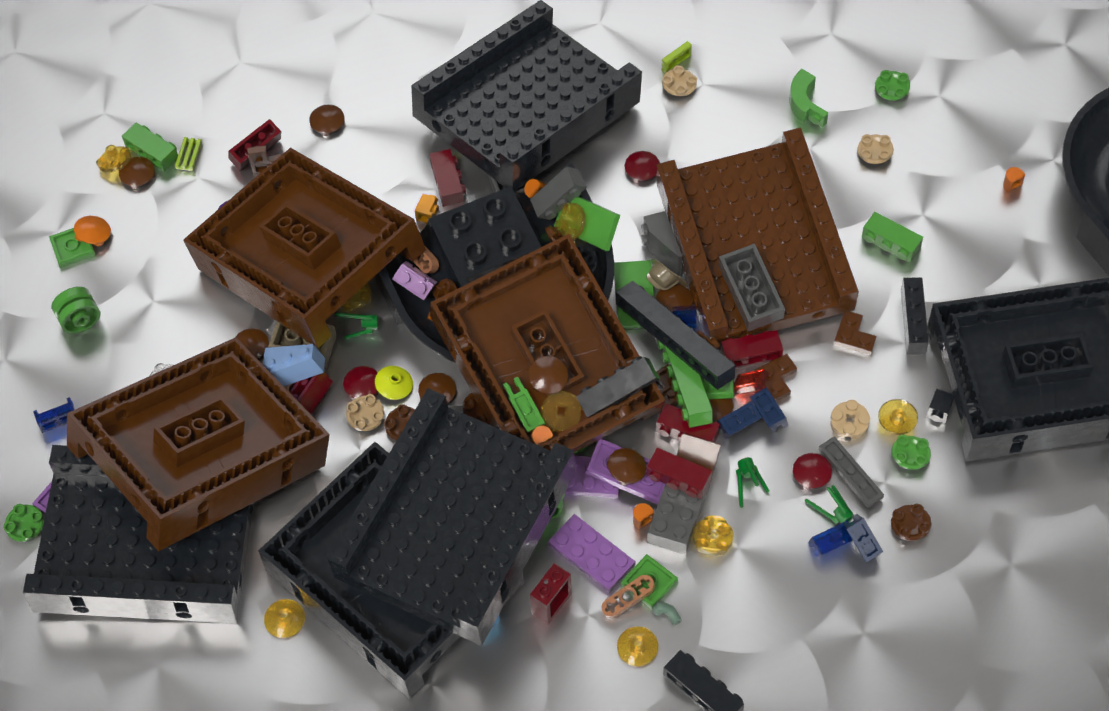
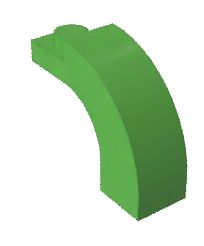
(800, 104)

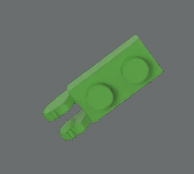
(524, 406)

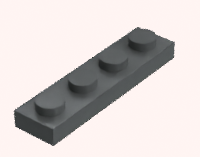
(851, 472)

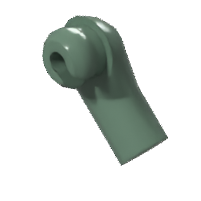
(669, 610)

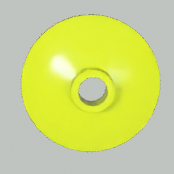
(393, 389)

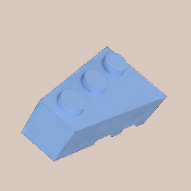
(293, 363)

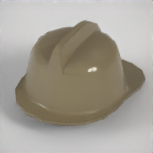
(662, 277)

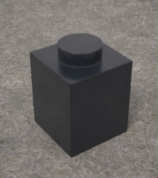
(940, 406)

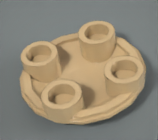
(679, 81)
(875, 148)
(365, 413)

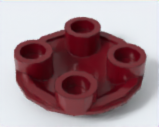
(641, 166)
(360, 382)
(812, 471)

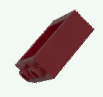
(550, 597)

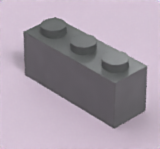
(557, 192)

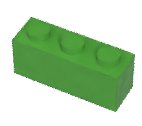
(150, 146)
(892, 237)

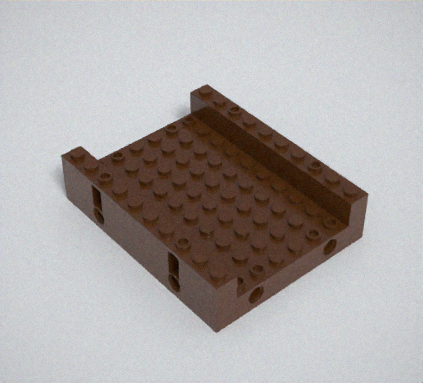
(766, 201)
(301, 243)
(532, 311)
(199, 440)

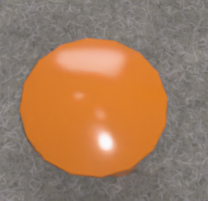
(92, 230)

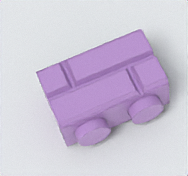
(414, 280)

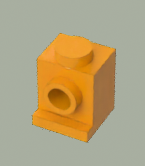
(426, 208)

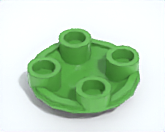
(892, 85)
(911, 452)
(24, 522)

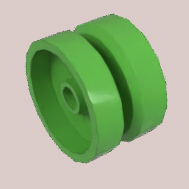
(75, 310)

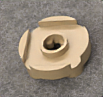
(854, 410)

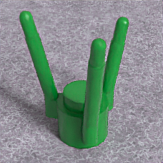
(368, 322)
(748, 470)
(842, 512)

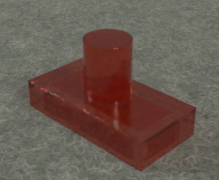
(750, 381)

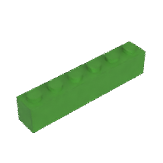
(689, 389)

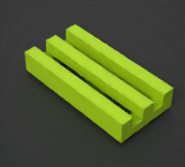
(676, 57)
(191, 142)

